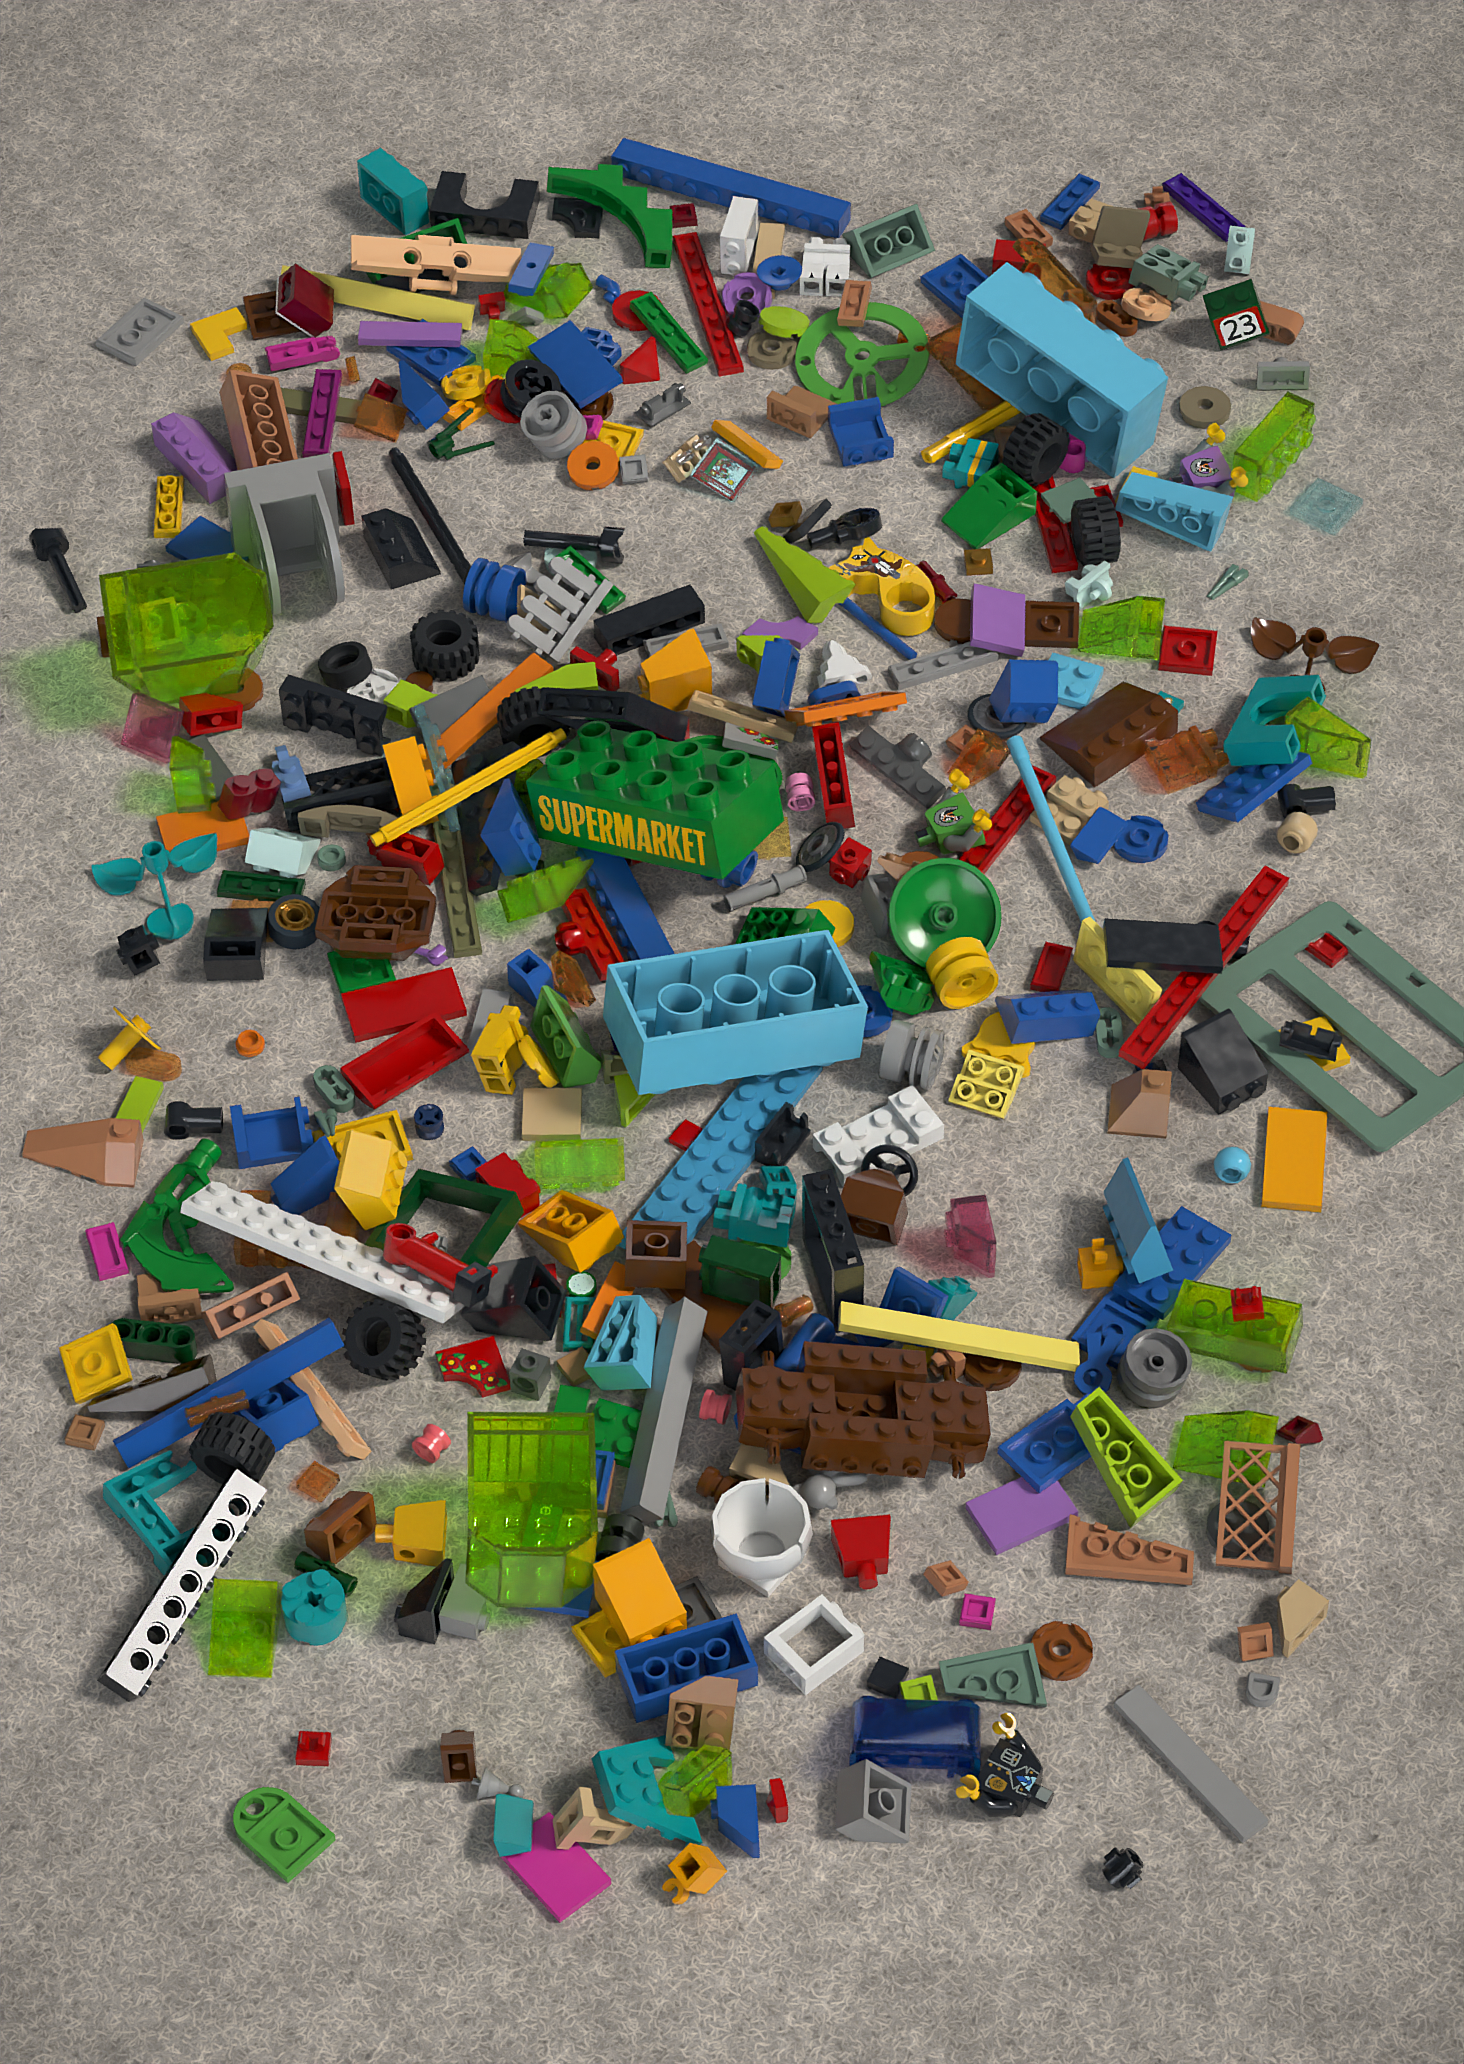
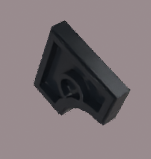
(580, 215)

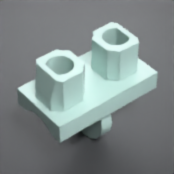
(1239, 249)
(1093, 585)

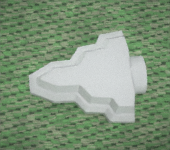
(841, 667)

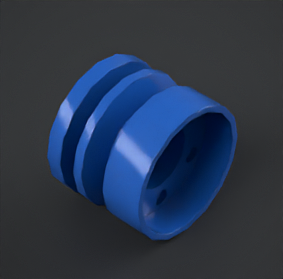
(492, 589)

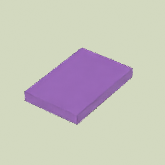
(997, 620)
(1019, 1513)

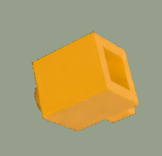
(1098, 1265)
(695, 1871)

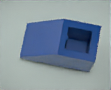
(527, 976)

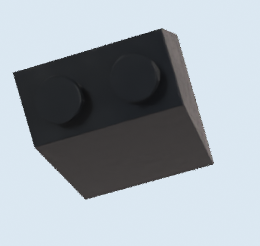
(1221, 1062)
(520, 1302)

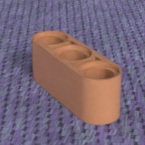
(1282, 323)

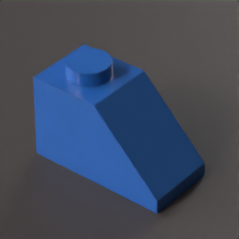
(738, 1816)

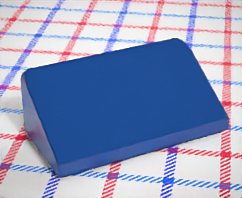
(1098, 836)

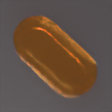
(153, 1064)

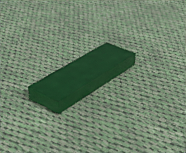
(257, 886)

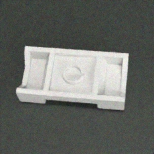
(903, 1122)

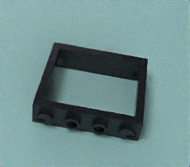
(583, 706)
(827, 1219)

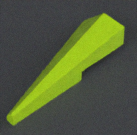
(805, 577)

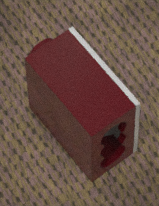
(304, 301)

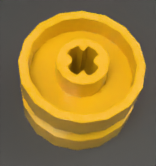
(962, 972)

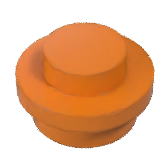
(250, 1043)

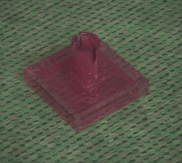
(151, 726)

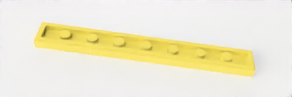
(396, 301)
(958, 1336)

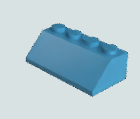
(1134, 1225)

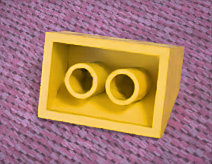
(370, 1178)

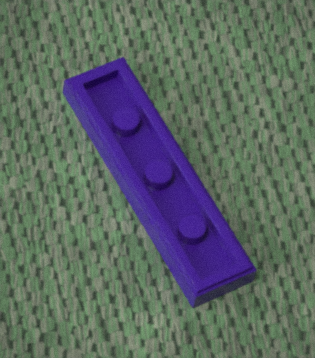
(1201, 205)

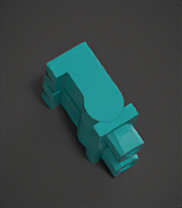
(755, 1215)

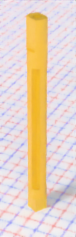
(972, 430)

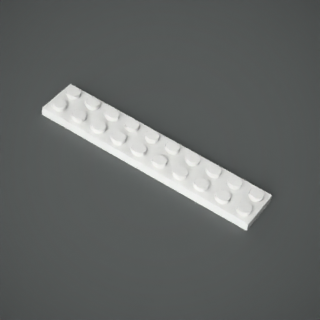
(320, 1249)

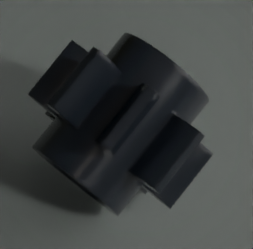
(1122, 1868)

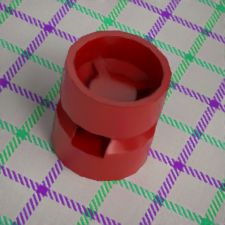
(1162, 220)

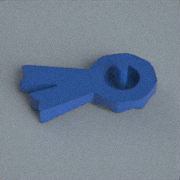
(1094, 1371)

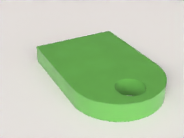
(283, 1833)

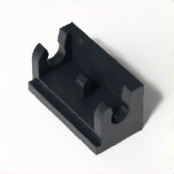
(781, 1137)

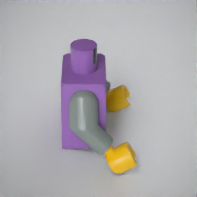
(1207, 467)

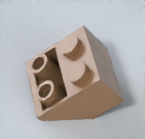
(702, 1713)

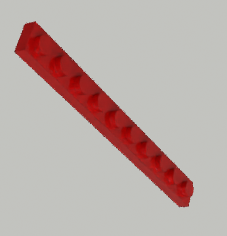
(1190, 986)

